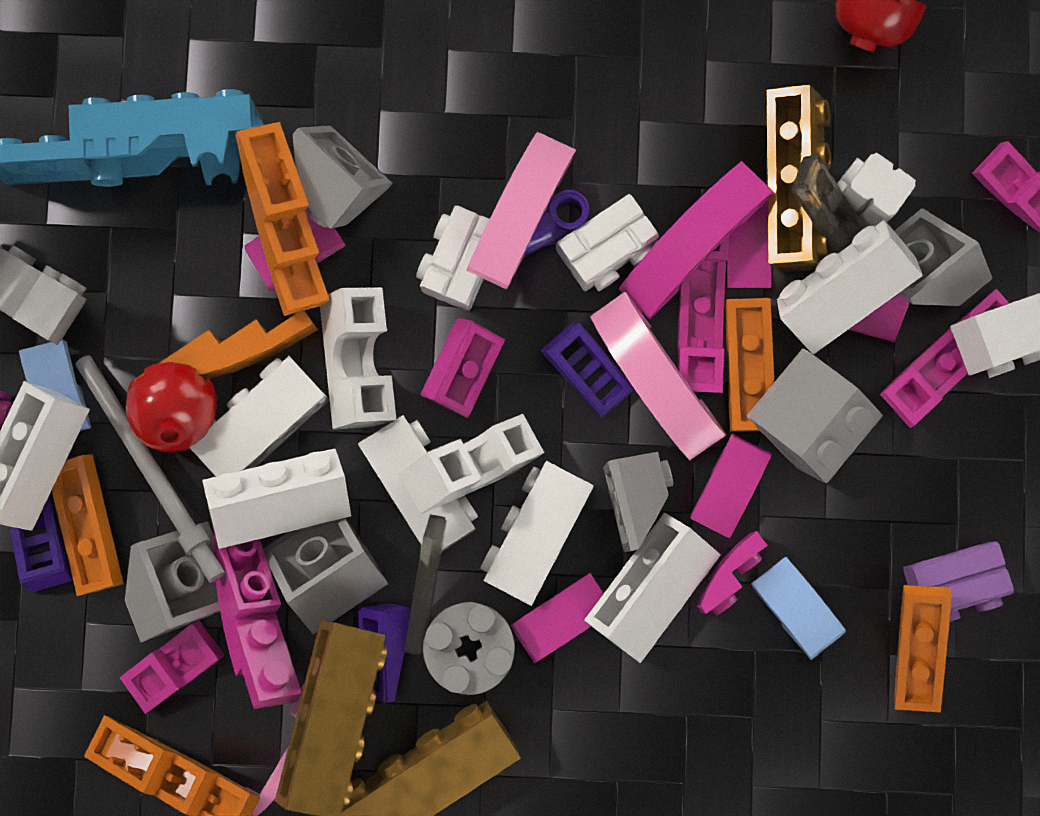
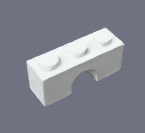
(349, 329)
(466, 467)

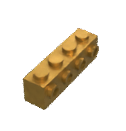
(793, 131)
(331, 720)
(438, 769)

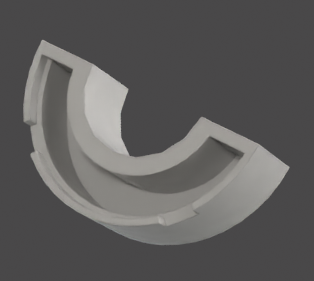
(37, 299)

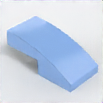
(52, 368)
(798, 608)

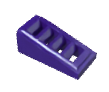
(599, 359)
(46, 576)
(393, 622)

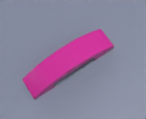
(694, 238)
(701, 323)
(934, 371)

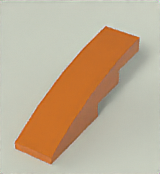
(281, 218)
(241, 349)
(167, 773)

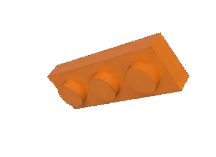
(748, 357)
(86, 527)
(922, 648)

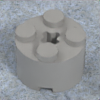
(459, 672)

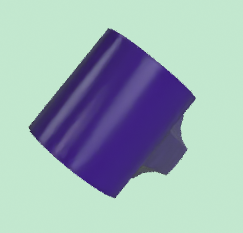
(551, 227)

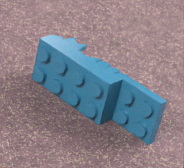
(136, 140)

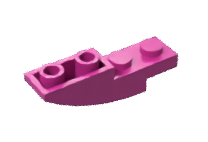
(251, 625)

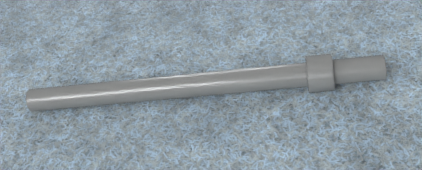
(192, 536)

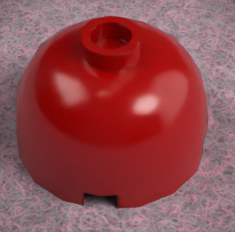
(879, 21)
(170, 407)

